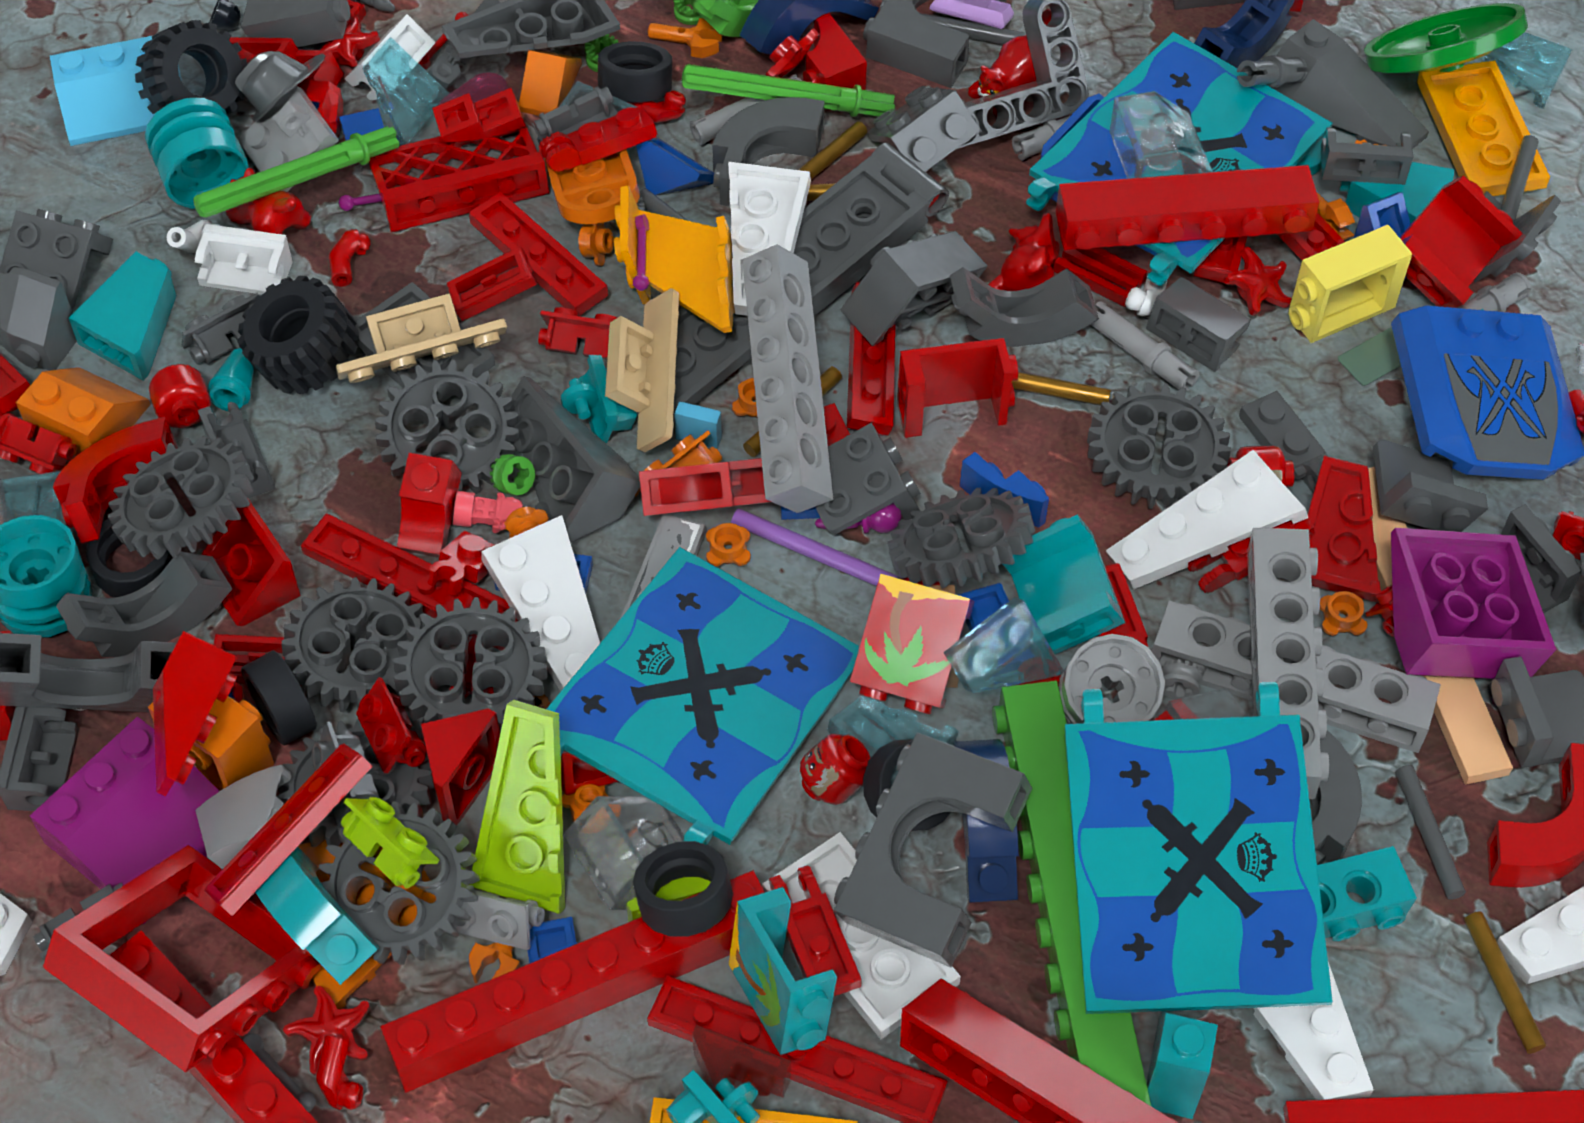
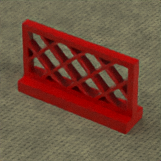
(456, 189)

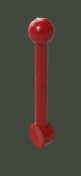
(425, 60)

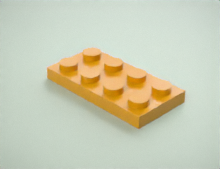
(1480, 125)

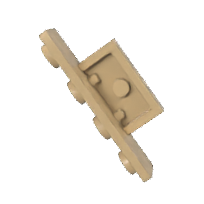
(416, 332)
(644, 367)

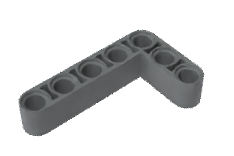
(1049, 76)

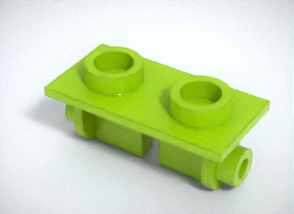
(374, 825)

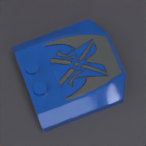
(1487, 391)

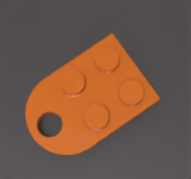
(592, 190)

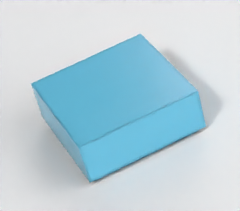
(696, 421)

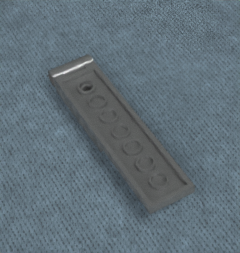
(838, 236)

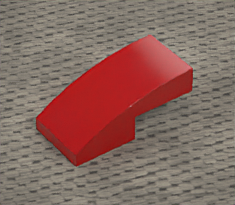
(470, 120)

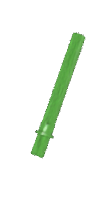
(768, 87)
(349, 152)

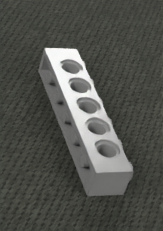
(787, 380)
(1288, 555)
(1352, 709)

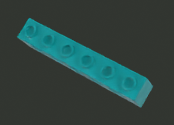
(1377, 879)

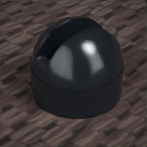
(225, 15)

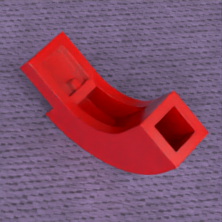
(90, 478)
(1545, 851)

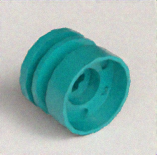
(194, 148)
(36, 571)

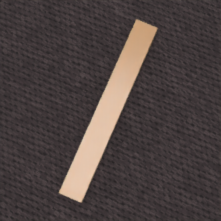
(1459, 702)

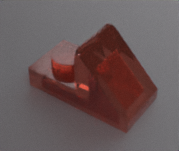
(731, 1059)

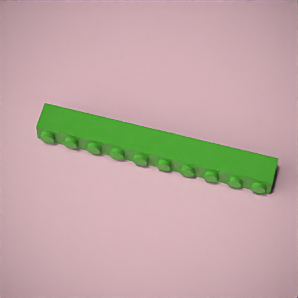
(1035, 745)

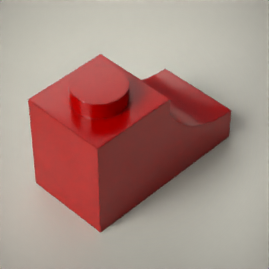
(834, 58)
(427, 503)

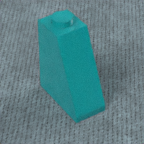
(1420, 188)
(127, 315)
(1180, 1063)

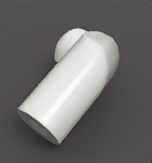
(188, 238)
(1144, 300)

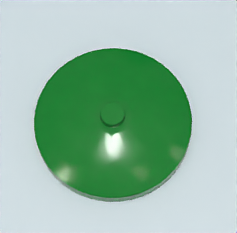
(1446, 39)

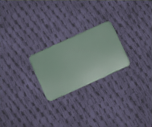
(1372, 358)

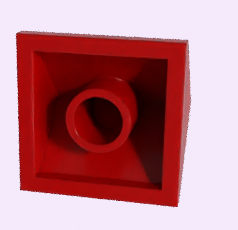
(253, 567)
(461, 758)

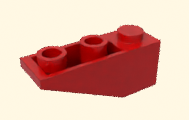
(182, 702)

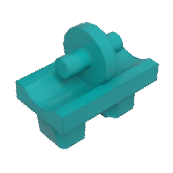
(588, 400)
(701, 1103)

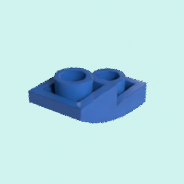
(984, 475)

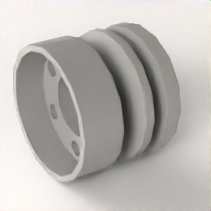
(1120, 664)

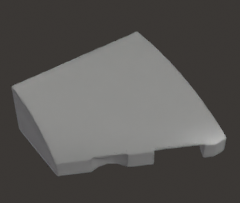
(239, 812)

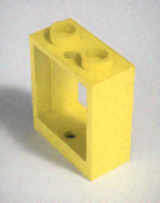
(1349, 283)

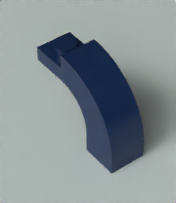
(775, 20)
(1248, 32)
(988, 848)

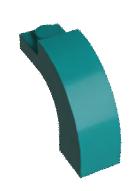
(314, 917)

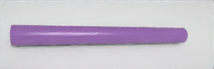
(809, 547)

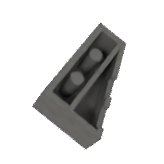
(908, 281)

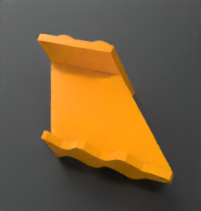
(680, 257)

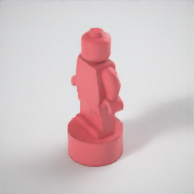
(475, 510)

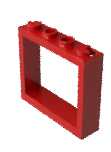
(81, 964)

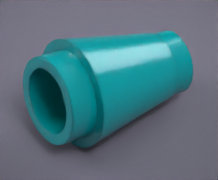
(232, 381)

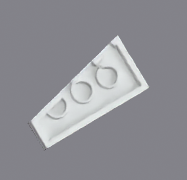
(764, 212)
(1207, 521)
(544, 584)
(1548, 941)

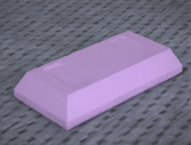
(985, 12)

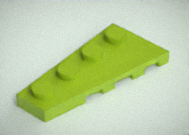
(522, 818)

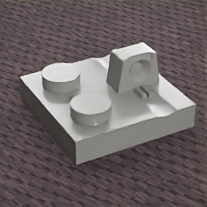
(287, 132)

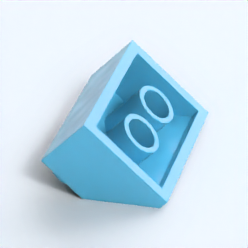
(101, 92)

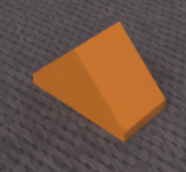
(547, 81)

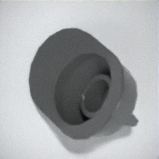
(272, 76)

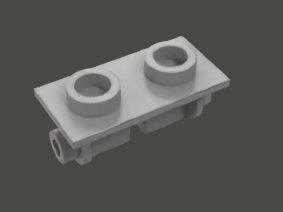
(500, 919)

